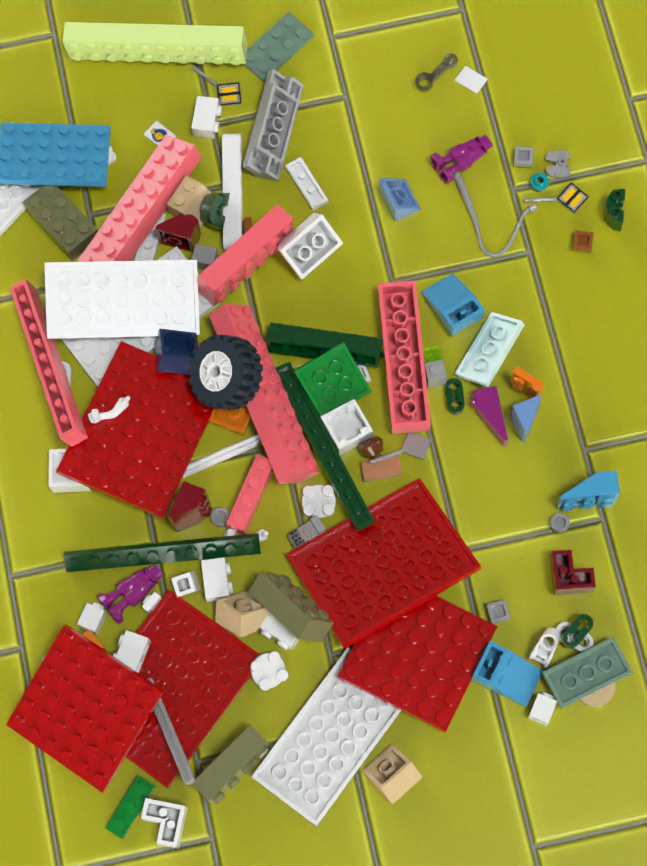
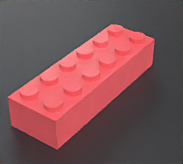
(245, 256)

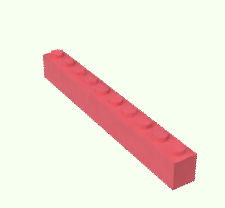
(48, 364)

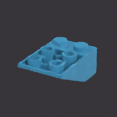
(454, 304)
(596, 490)
(507, 674)

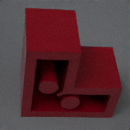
(566, 578)

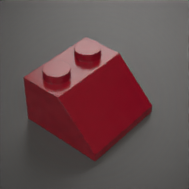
(180, 232)

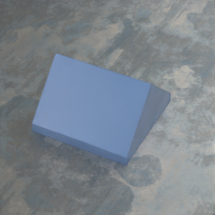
(398, 197)
(524, 415)

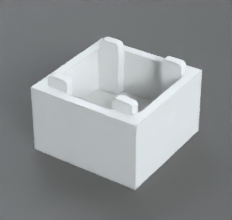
(347, 426)
(60, 483)

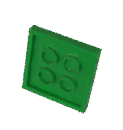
(332, 379)

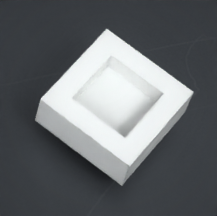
(151, 602)

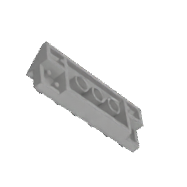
(273, 126)

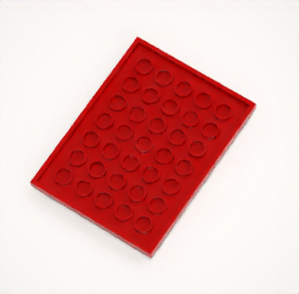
(149, 444)
(385, 568)
(200, 675)

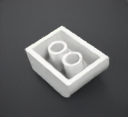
(309, 244)

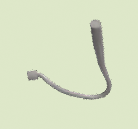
(464, 192)

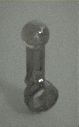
(450, 61)

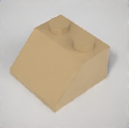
(188, 199)
(240, 613)
(392, 773)

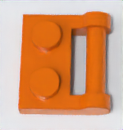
(523, 380)

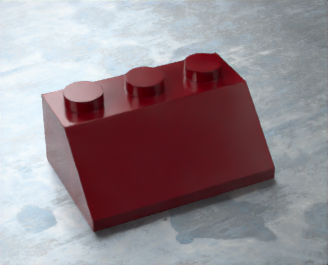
(189, 507)

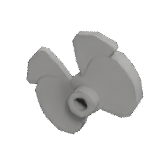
(560, 169)

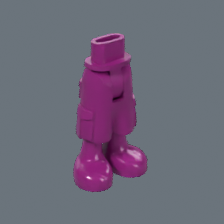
(462, 155)
(133, 589)

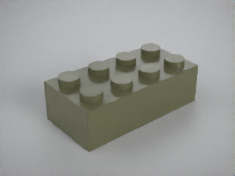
(60, 220)
(291, 606)
(231, 765)

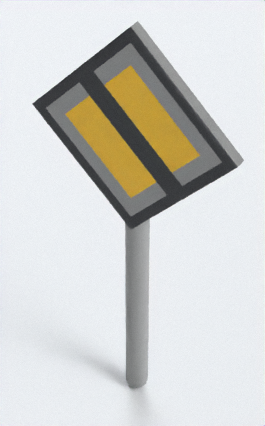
(227, 93)
(571, 198)

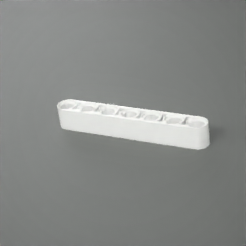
(232, 184)

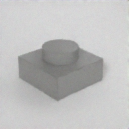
(523, 156)
(498, 612)

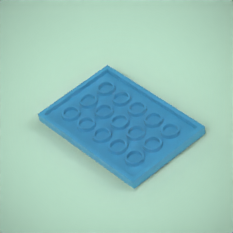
(54, 154)

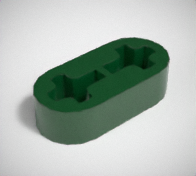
(450, 396)
(574, 628)

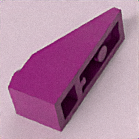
(490, 412)

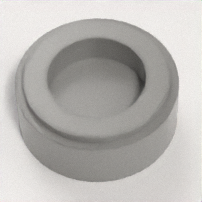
(220, 516)
(559, 523)

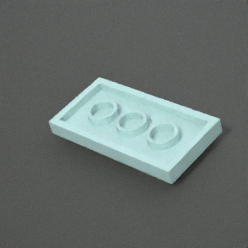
(489, 349)

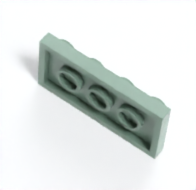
(277, 46)
(587, 673)

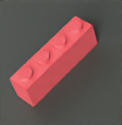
(250, 495)

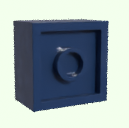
(175, 350)

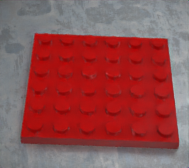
(421, 660)
(84, 708)

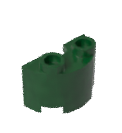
(211, 209)
(613, 209)

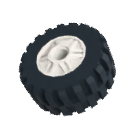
(225, 372)

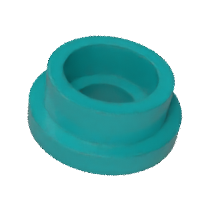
(539, 186)

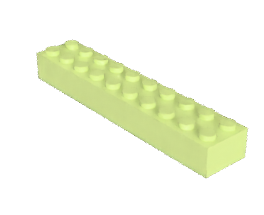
(155, 43)

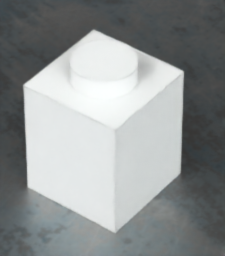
(186, 584)
(92, 618)
(542, 709)

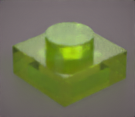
(433, 354)

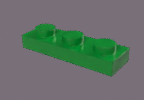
(130, 807)

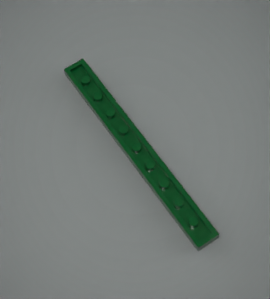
(325, 449)
(162, 552)

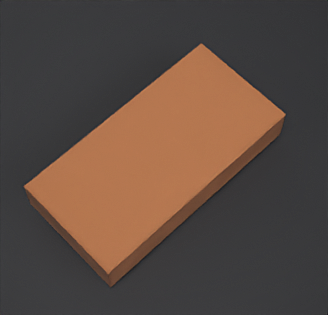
(382, 469)

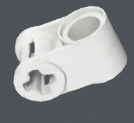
(544, 649)

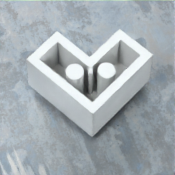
(171, 821)

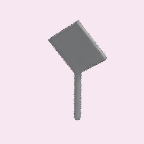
(413, 445)

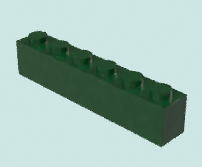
(314, 342)

